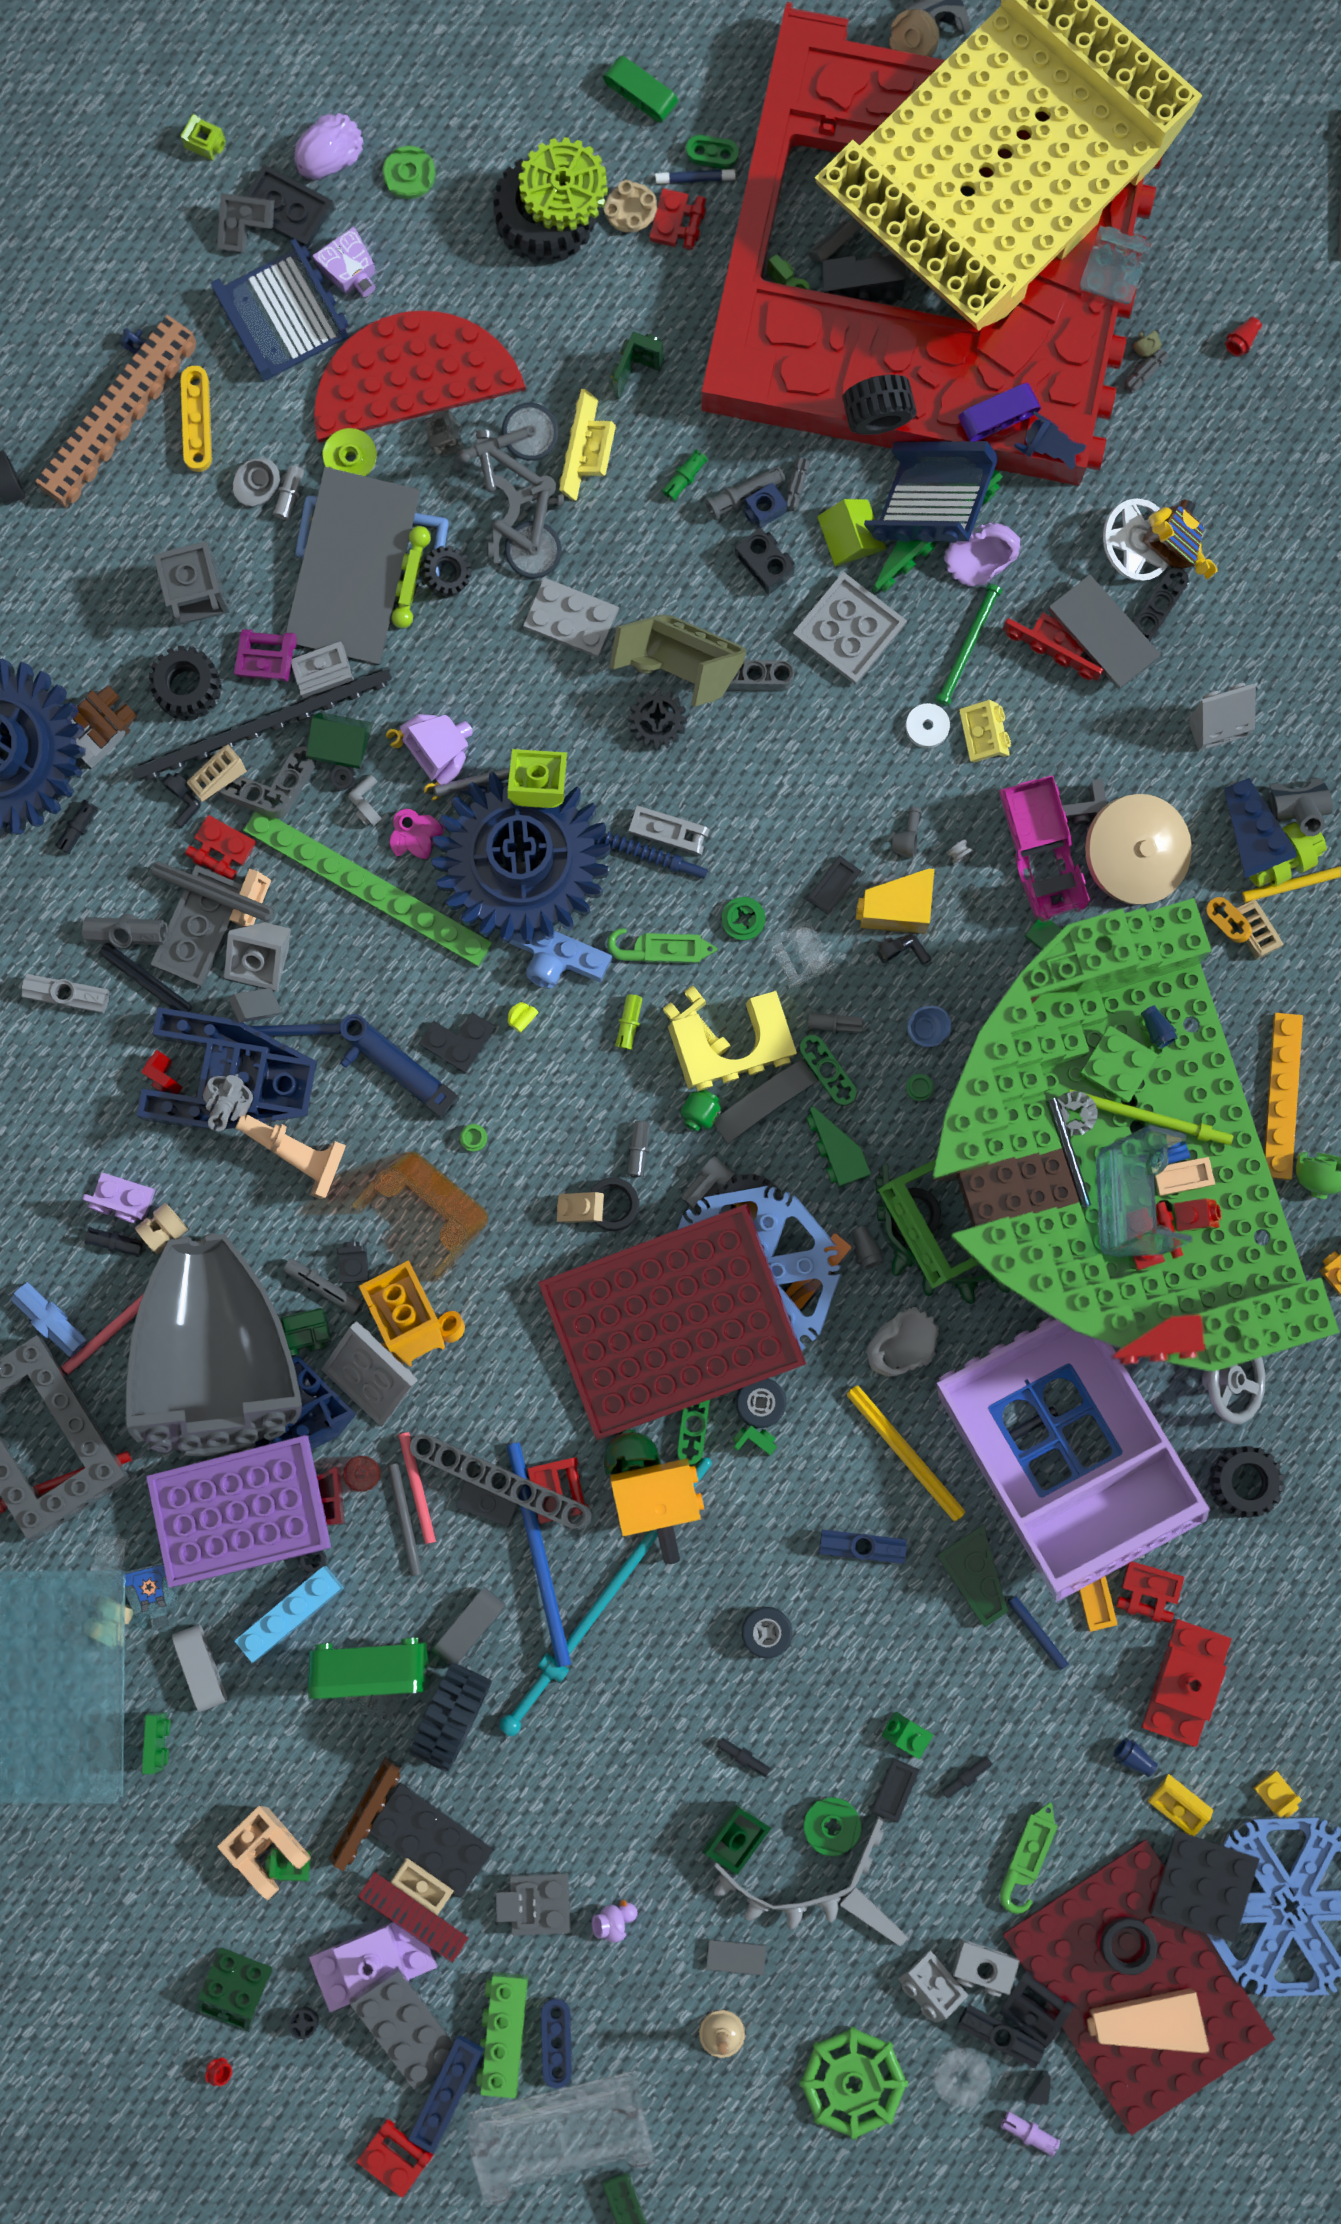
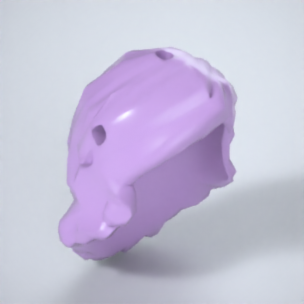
(328, 146)
(984, 555)

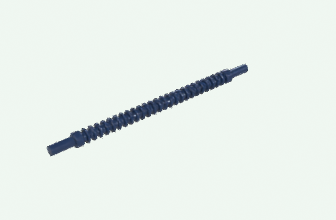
(674, 863)

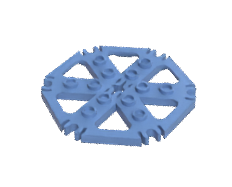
(786, 1267)
(1276, 1930)

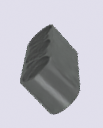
(767, 682)
(469, 1627)

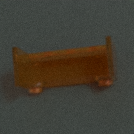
(464, 1214)

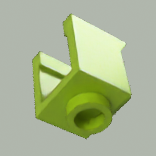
(209, 148)

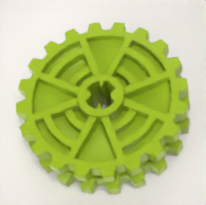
(560, 164)

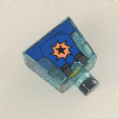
(149, 1594)

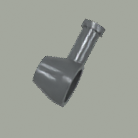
(906, 842)

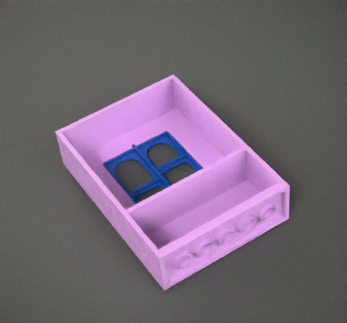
(1102, 1511)

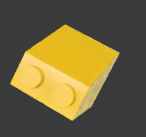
(898, 904)

